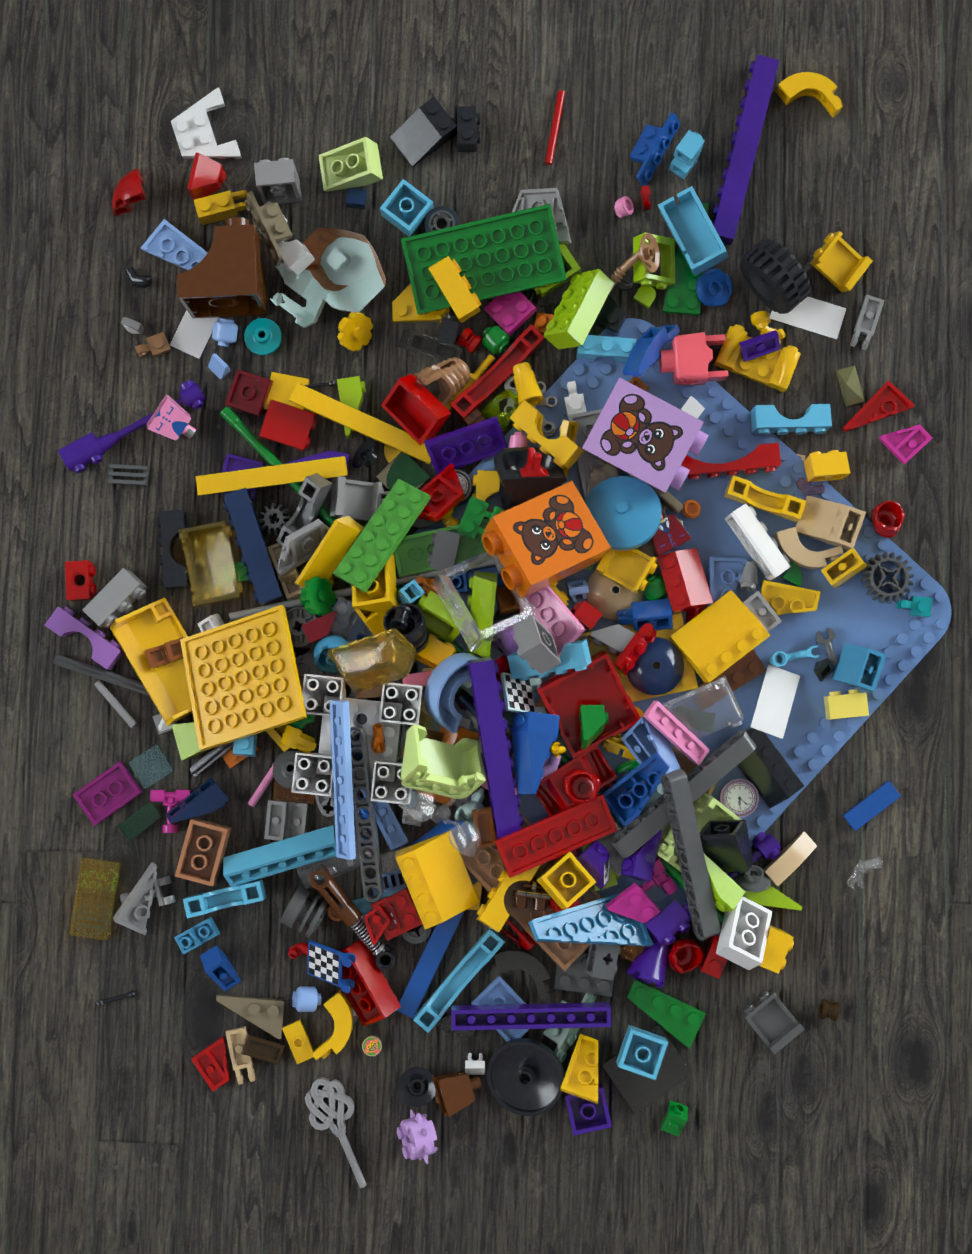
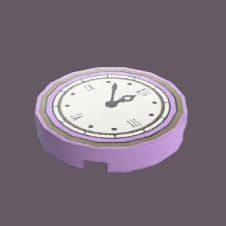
(739, 797)

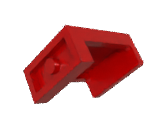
(287, 425)

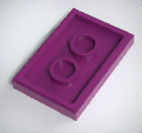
(107, 793)

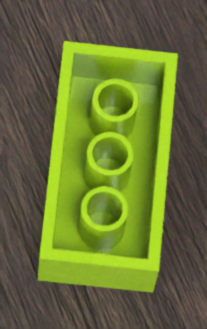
(578, 309)

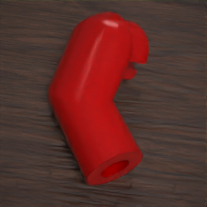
(298, 950)

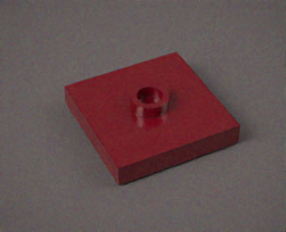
(248, 392)

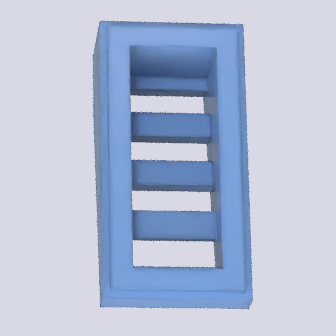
(391, 888)

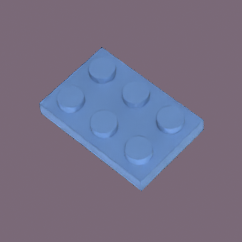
(501, 993)

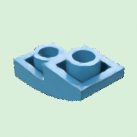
(197, 935)

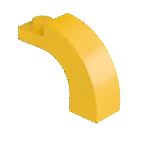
(810, 85)
(343, 1018)

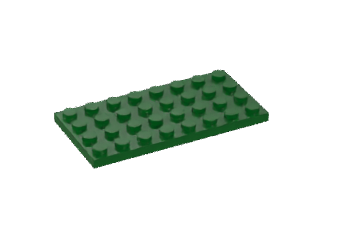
(493, 253)

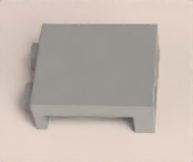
(355, 498)

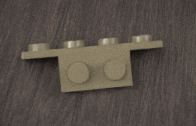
(271, 225)

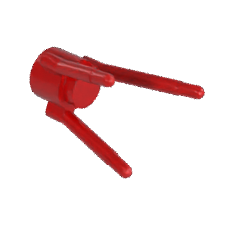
(524, 939)

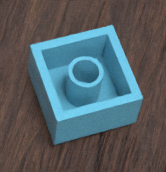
(406, 208)
(642, 1052)

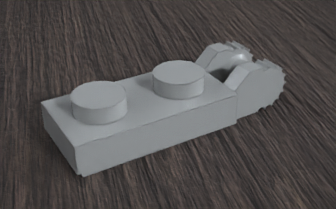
(867, 320)

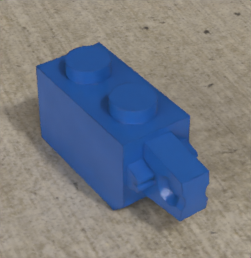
(654, 612)

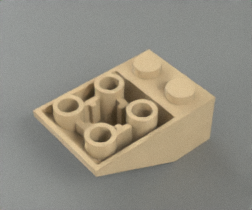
(830, 522)

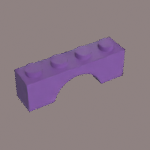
(104, 651)

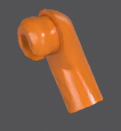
(378, 739)

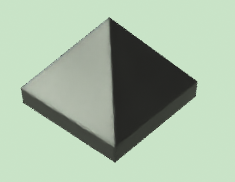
(823, 669)

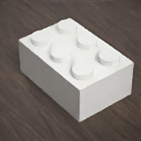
(744, 934)

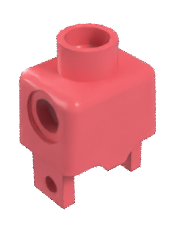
(690, 358)

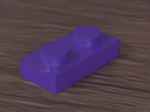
(759, 346)

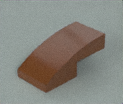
(164, 654)

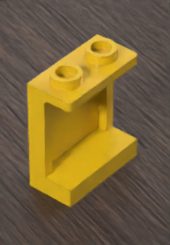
(840, 262)
(627, 568)

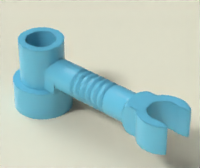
(783, 657)

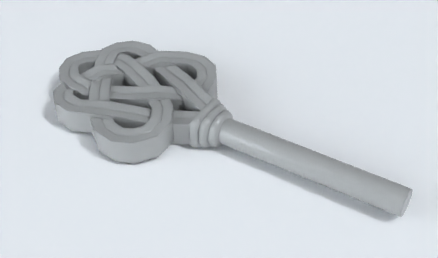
(327, 1120)

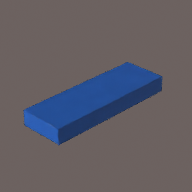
(871, 805)

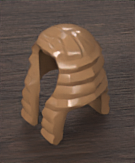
(450, 375)

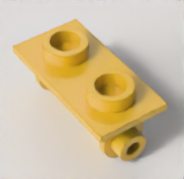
(614, 744)

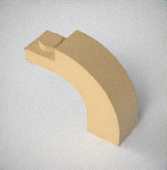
(797, 553)

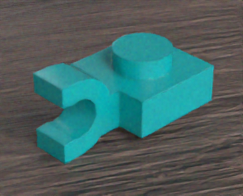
(918, 606)

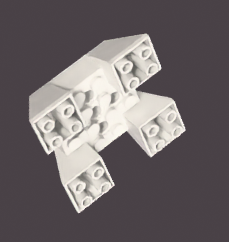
(398, 706)

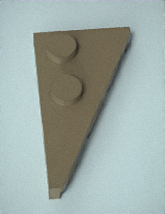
(262, 1012)

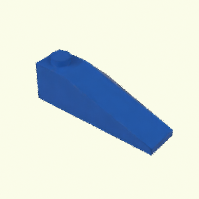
(532, 741)
(634, 789)

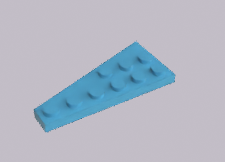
(590, 925)

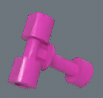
(170, 800)
(659, 879)

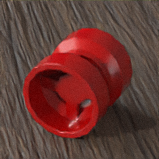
(469, 340)

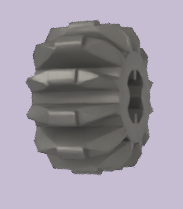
(268, 523)

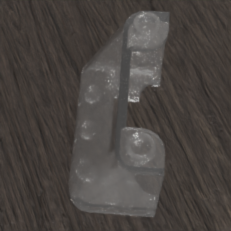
(707, 708)

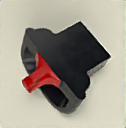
(526, 474)

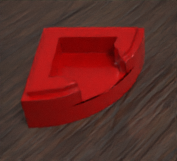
(645, 192)

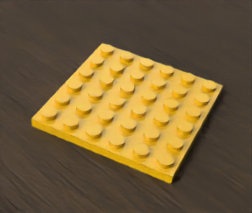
(242, 678)

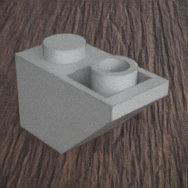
(614, 637)

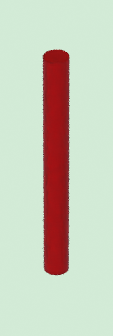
(555, 127)

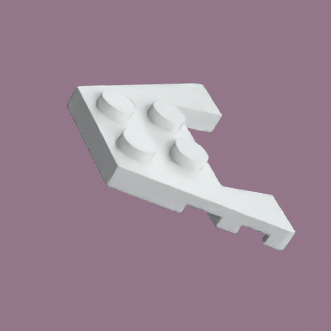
(196, 134)

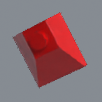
(205, 177)

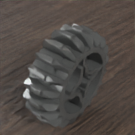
(882, 572)

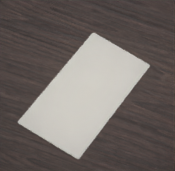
(814, 316)
(193, 334)
(775, 701)

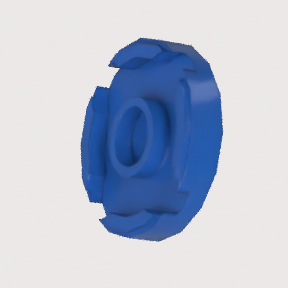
(713, 288)

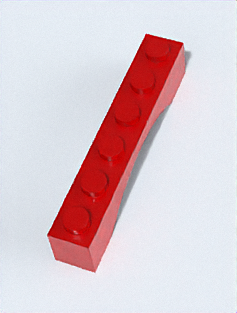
(487, 384)
(764, 457)

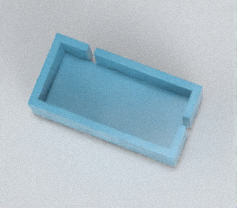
(693, 231)

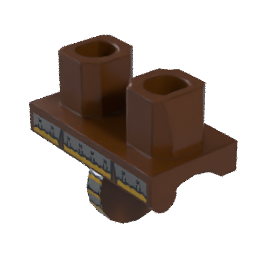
(521, 897)

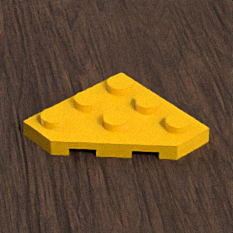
(405, 309)

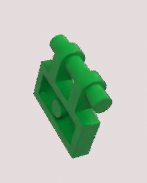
(473, 517)

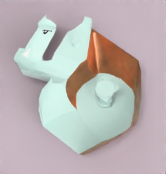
(342, 274)

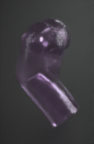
(809, 489)

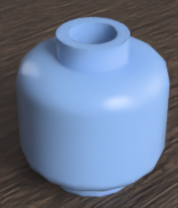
(225, 331)
(306, 999)

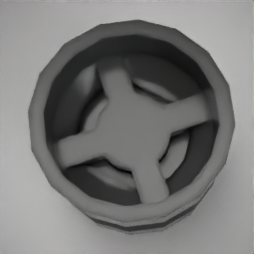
(627, 278)

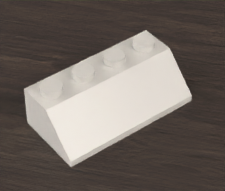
(757, 542)

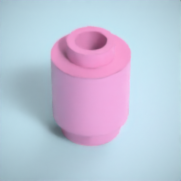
(518, 440)

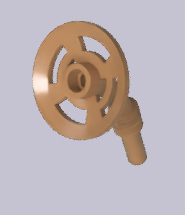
(646, 253)

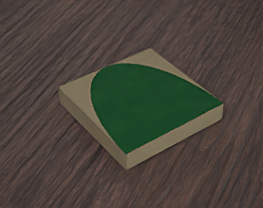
(404, 469)

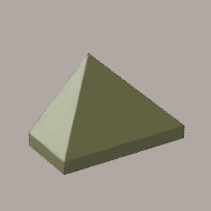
(850, 386)

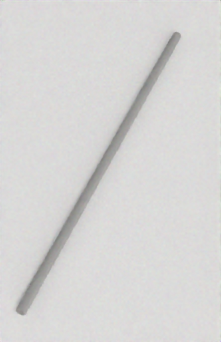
(342, 592)

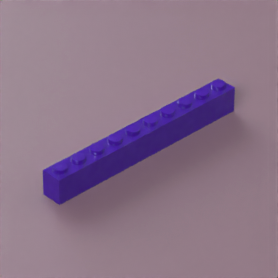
(745, 146)
(495, 745)

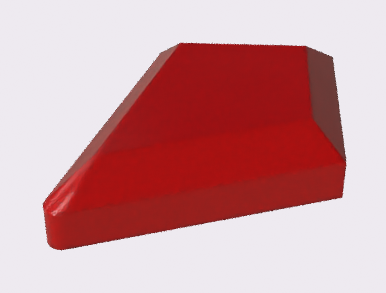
(376, 923)

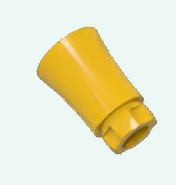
(526, 384)

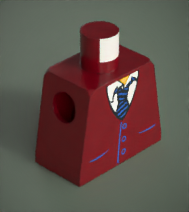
(669, 535)

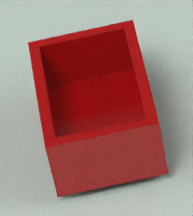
(415, 409)

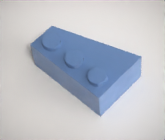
(645, 740)

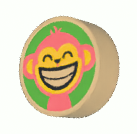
(372, 1045)

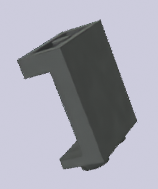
(772, 1021)

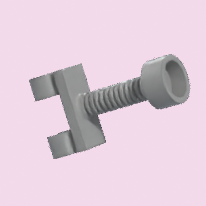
(157, 892)

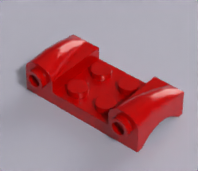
(551, 787)

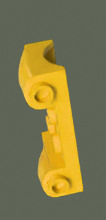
(770, 369)

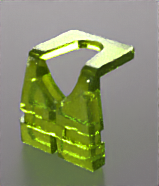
(492, 409)

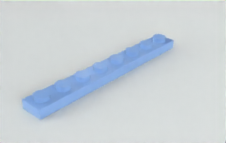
(342, 779)

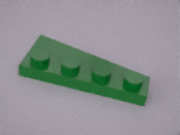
(672, 1014)

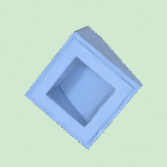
(218, 366)

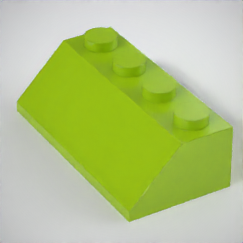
(482, 604)

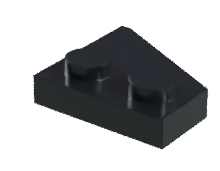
(610, 316)

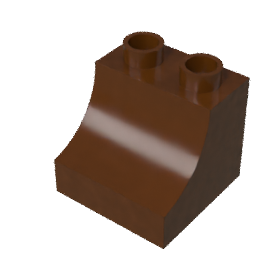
(230, 276)

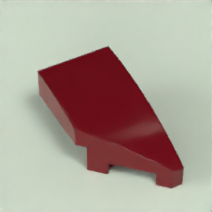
(319, 627)

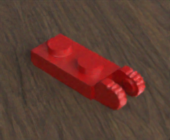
(635, 648)

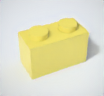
(847, 705)

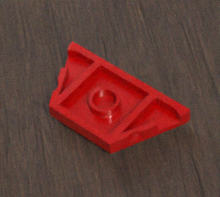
(444, 493)

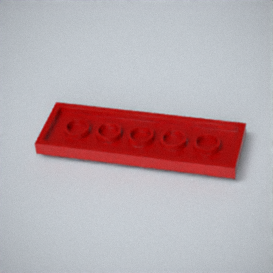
(555, 836)

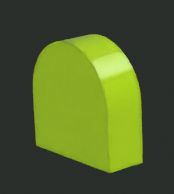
(645, 296)

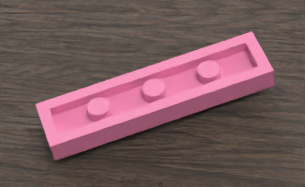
(676, 732)

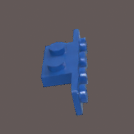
(652, 147)

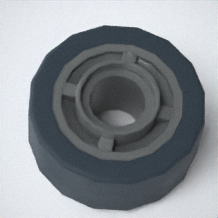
(440, 215)

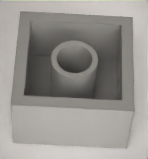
(536, 645)

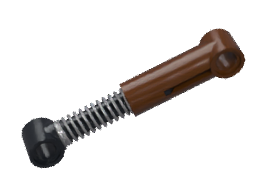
(350, 914)

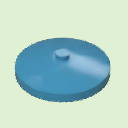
(625, 511)

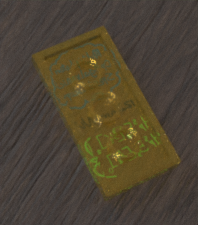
(95, 898)

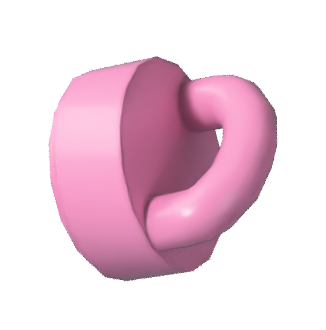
(623, 207)

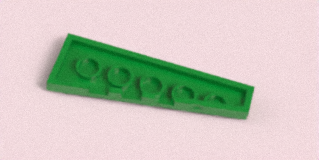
(682, 295)

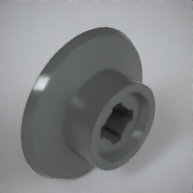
(754, 880)

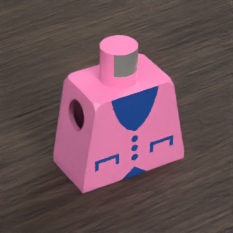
(171, 420)

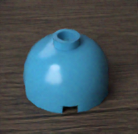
(321, 650)

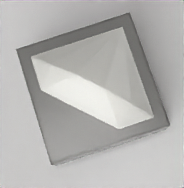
(132, 326)
(161, 725)

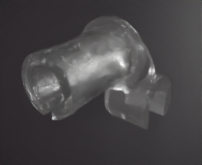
(862, 868)

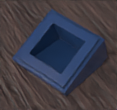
(356, 198)

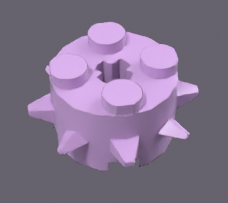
(417, 1137)

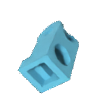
(410, 593)

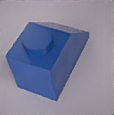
(219, 968)

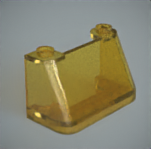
(210, 564)

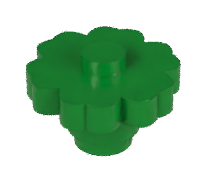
(317, 596)

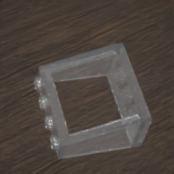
(459, 611)

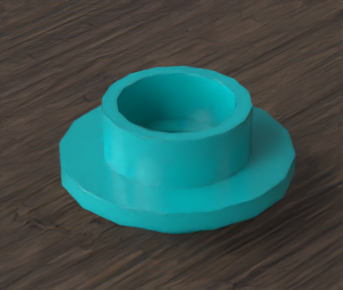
(265, 345)

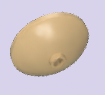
(606, 601)

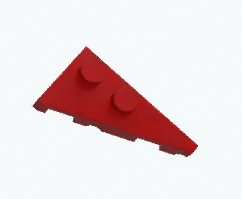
(883, 403)

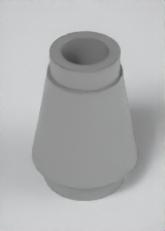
(749, 577)

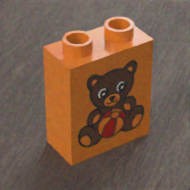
(545, 540)

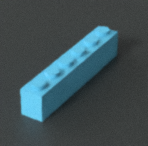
(280, 856)

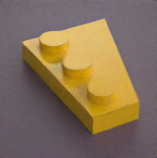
(789, 598)
(582, 1072)

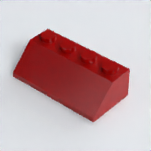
(372, 995)

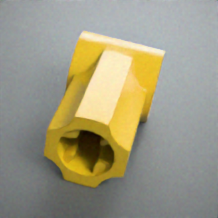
(296, 739)

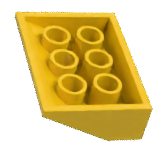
(719, 636)
(436, 879)

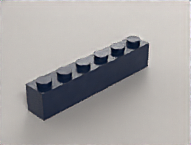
(254, 547)

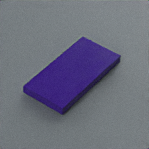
(466, 445)

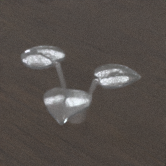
(420, 807)

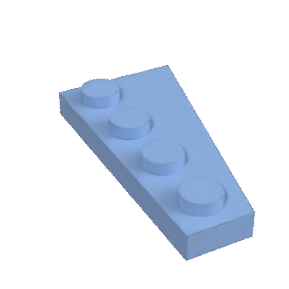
(173, 246)

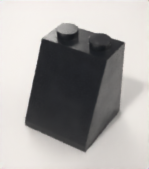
(728, 845)

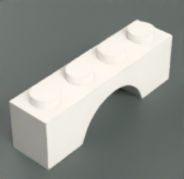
(295, 254)

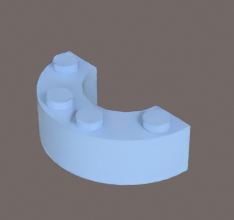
(442, 688)

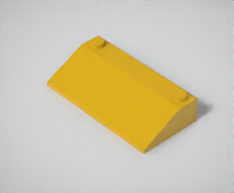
(148, 629)

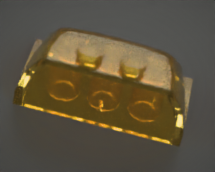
(374, 660)

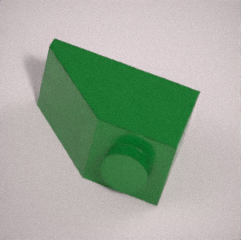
(592, 723)

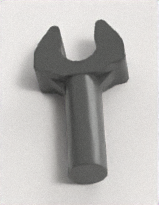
(827, 644)

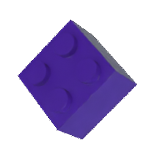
(586, 1115)

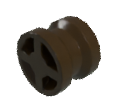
(829, 1009)

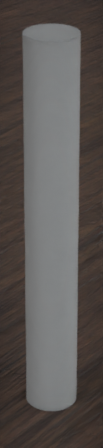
(115, 704)

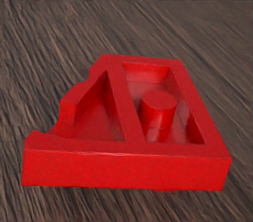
(213, 1064)

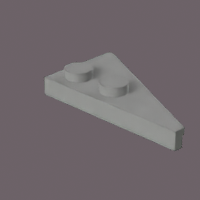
(136, 907)

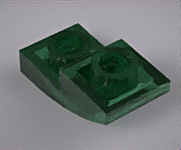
(139, 821)

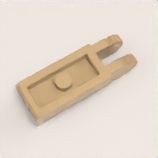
(236, 1039)

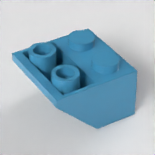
(859, 667)

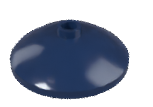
(660, 680)

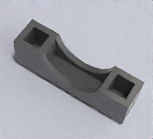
(312, 497)

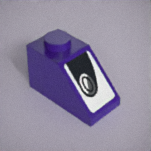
(596, 862)

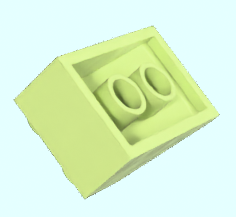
(351, 165)

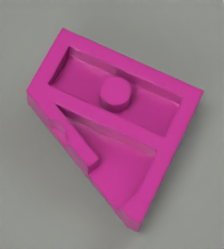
(906, 442)
(634, 904)

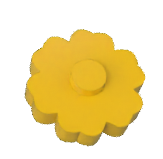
(355, 331)

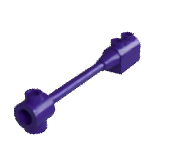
(91, 448)
(677, 917)

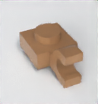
(156, 345)

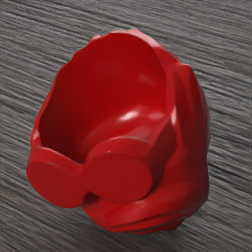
(887, 518)
(582, 786)
(685, 955)

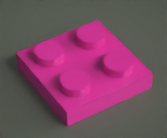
(510, 311)

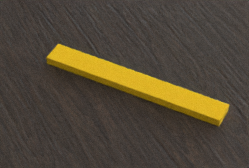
(358, 421)
(270, 475)

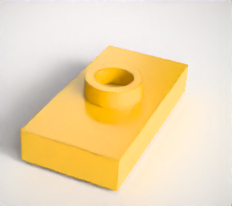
(298, 1041)

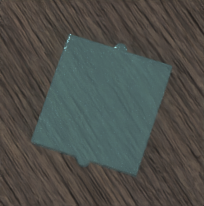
(150, 766)

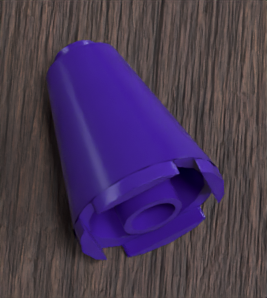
(650, 964)

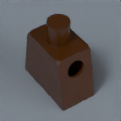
(455, 1091)

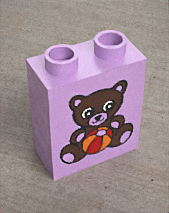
(645, 436)

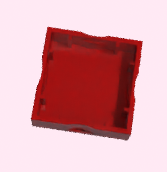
(593, 686)

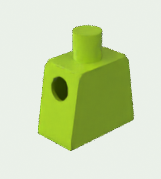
(186, 740)

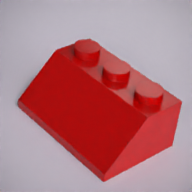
(685, 580)

